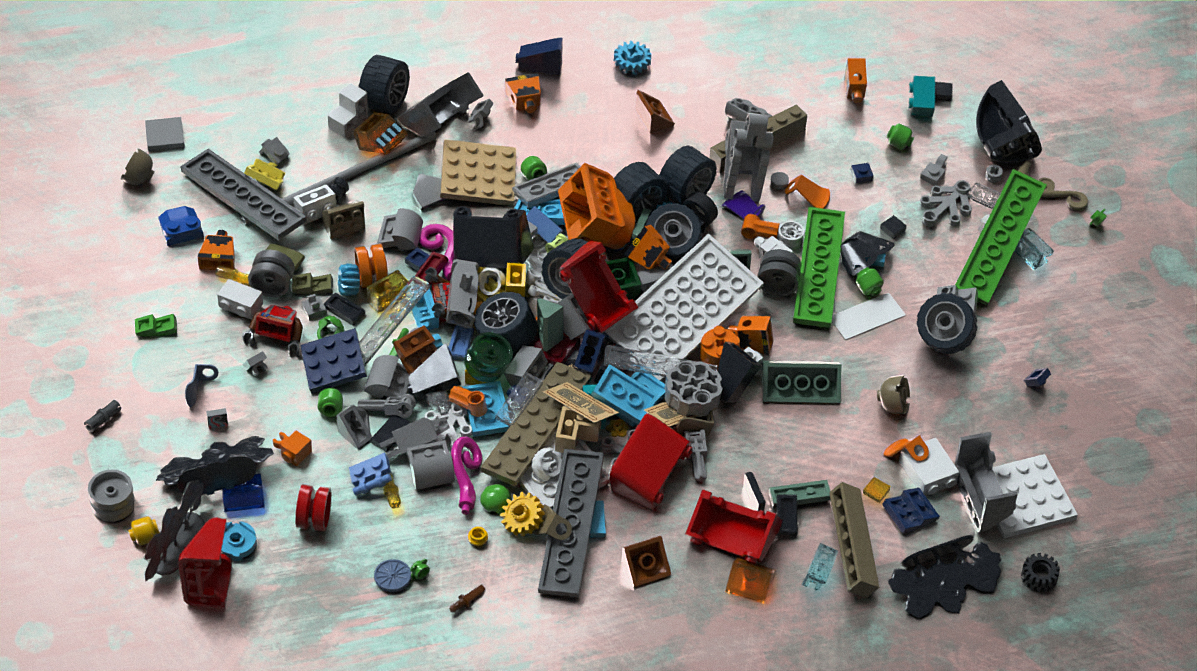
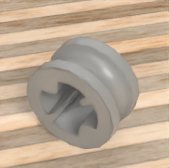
(995, 170)

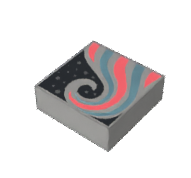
(217, 418)

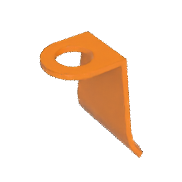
(813, 193)
(909, 445)

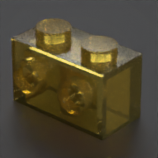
(385, 290)

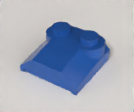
(180, 225)

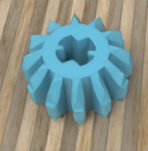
(348, 279)

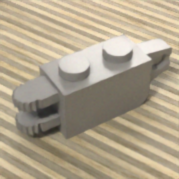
(415, 434)

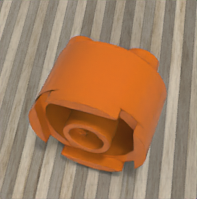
(713, 342)

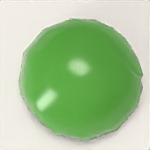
(494, 498)

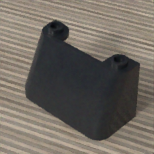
(491, 239)

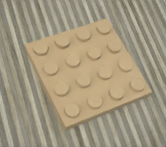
(478, 172)

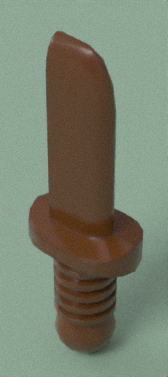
(466, 600)

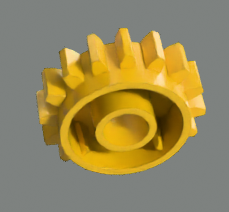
(522, 514)

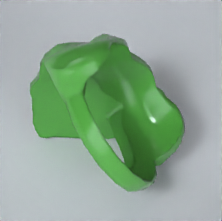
(330, 320)

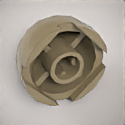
(138, 168)
(894, 394)

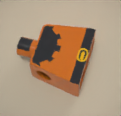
(855, 85)
(524, 91)
(649, 249)
(217, 251)
(754, 333)

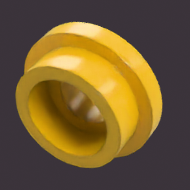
(478, 532)

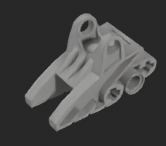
(747, 153)

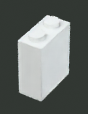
(932, 473)

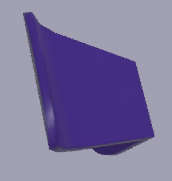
(743, 205)

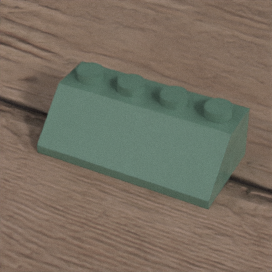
(801, 381)

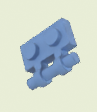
(373, 468)

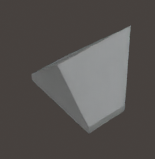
(354, 425)

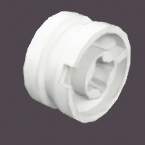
(791, 234)

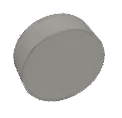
(779, 180)

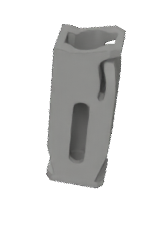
(462, 293)

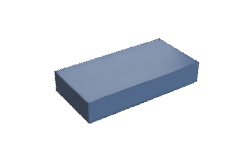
(546, 227)
(460, 342)

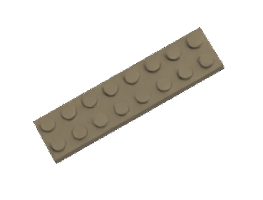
(532, 429)

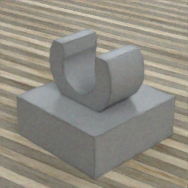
(313, 307)
(254, 362)

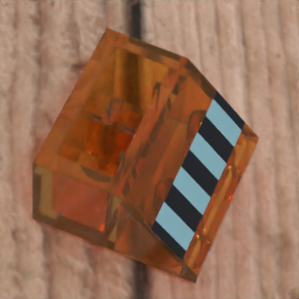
(379, 134)

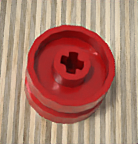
(313, 508)

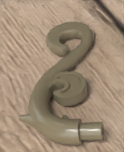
(1050, 193)

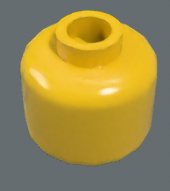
(143, 530)

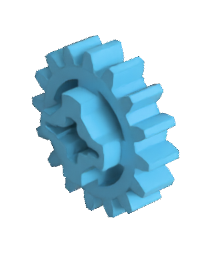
(632, 57)

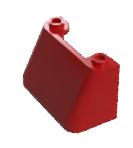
(596, 287)
(648, 461)
(733, 527)
(204, 569)

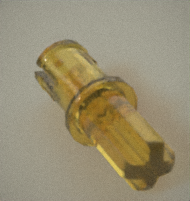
(231, 274)
(391, 492)

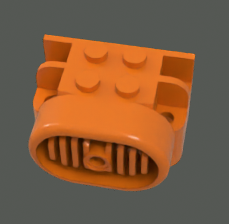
(596, 208)

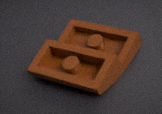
(415, 348)

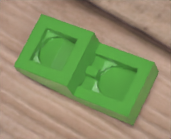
(160, 326)

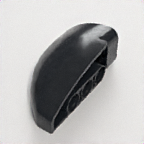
(1005, 127)

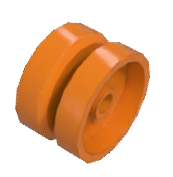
(373, 265)

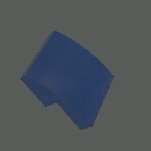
(910, 510)

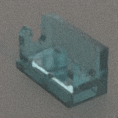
(1033, 249)
(820, 566)

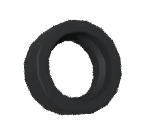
(705, 203)

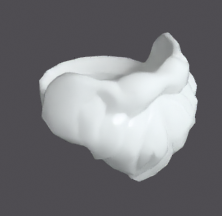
(491, 273)
(537, 465)

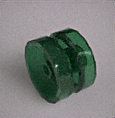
(488, 357)

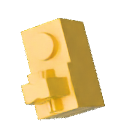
(515, 278)

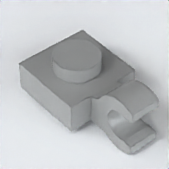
(481, 111)
(935, 172)

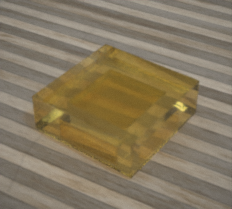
(876, 489)

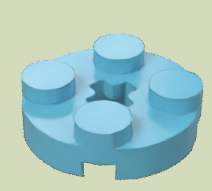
(245, 546)

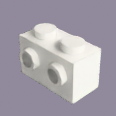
(314, 202)
(240, 299)

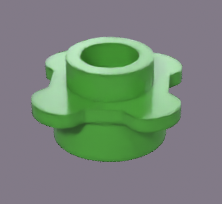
(1097, 218)
(419, 569)

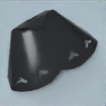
(860, 246)

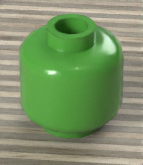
(900, 136)
(533, 167)
(869, 281)
(330, 402)

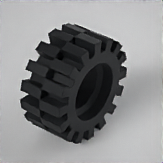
(1035, 580)

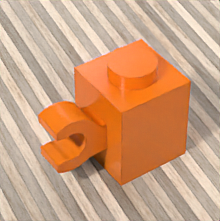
(293, 448)

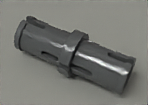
(102, 415)

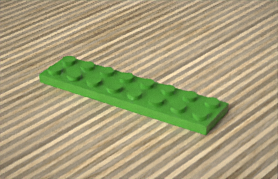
(1001, 235)
(819, 267)

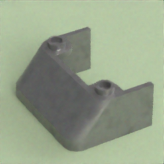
(440, 105)
(979, 484)

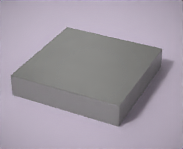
(164, 134)

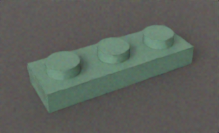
(806, 492)

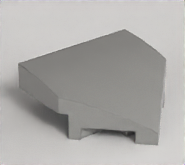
(427, 191)

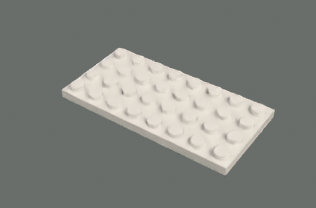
(687, 302)

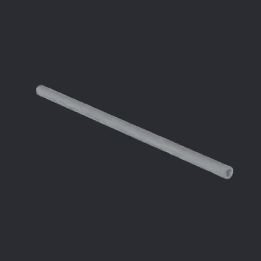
(359, 168)

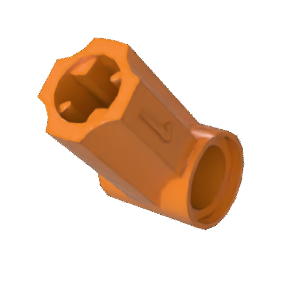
(754, 227)
(470, 400)

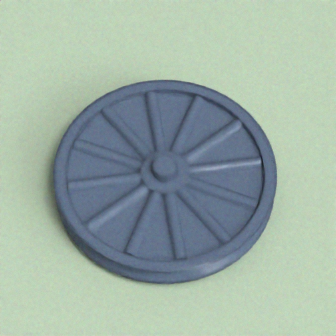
(392, 575)

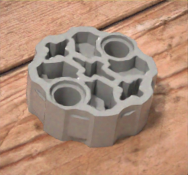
(693, 388)

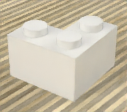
(350, 112)

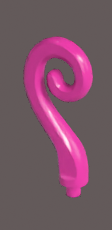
(448, 234)
(467, 490)

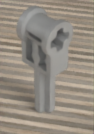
(392, 405)
(698, 453)

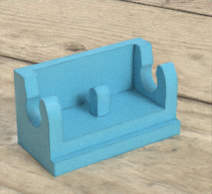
(423, 314)

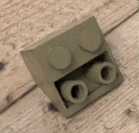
(344, 219)

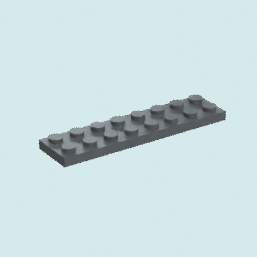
(243, 194)
(575, 502)

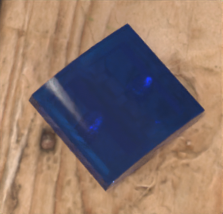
(244, 496)

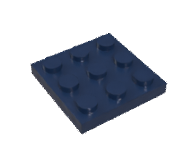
(333, 360)

